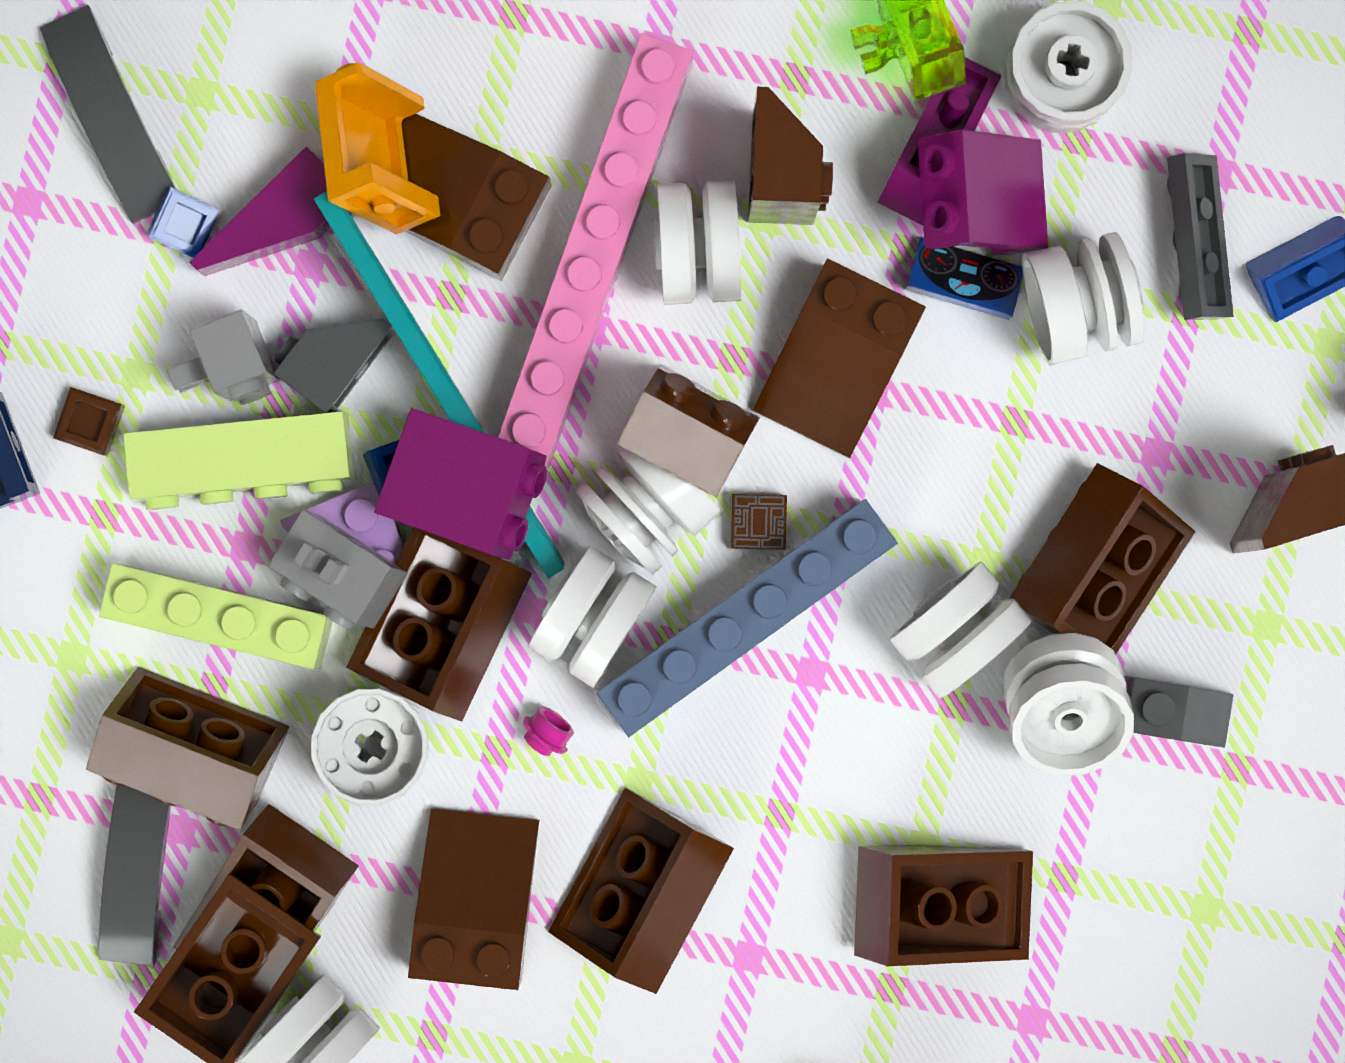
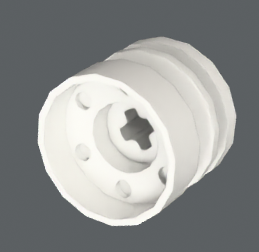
(1094, 296)
(644, 507)
(337, 753)

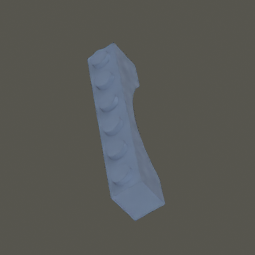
(747, 617)

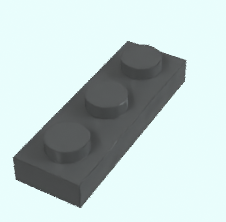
(1199, 237)

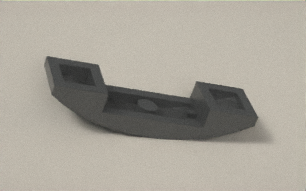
(107, 112)
(133, 878)

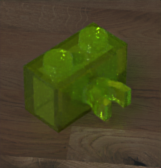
(920, 39)

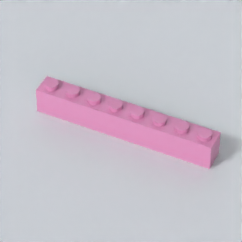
(597, 245)

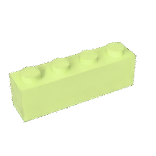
(239, 457)
(216, 616)

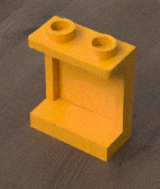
(365, 148)

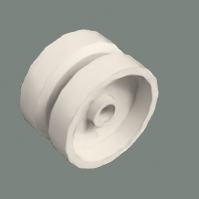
(1087, 41)
(698, 242)
(587, 613)
(954, 623)
(1068, 704)
(303, 1036)

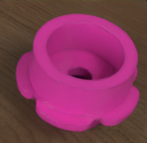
(547, 731)

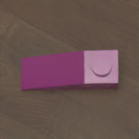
(945, 112)
(273, 220)

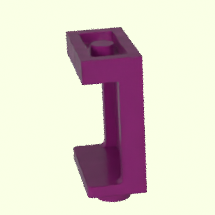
(983, 192)
(462, 484)

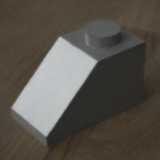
(331, 360)
(1179, 711)

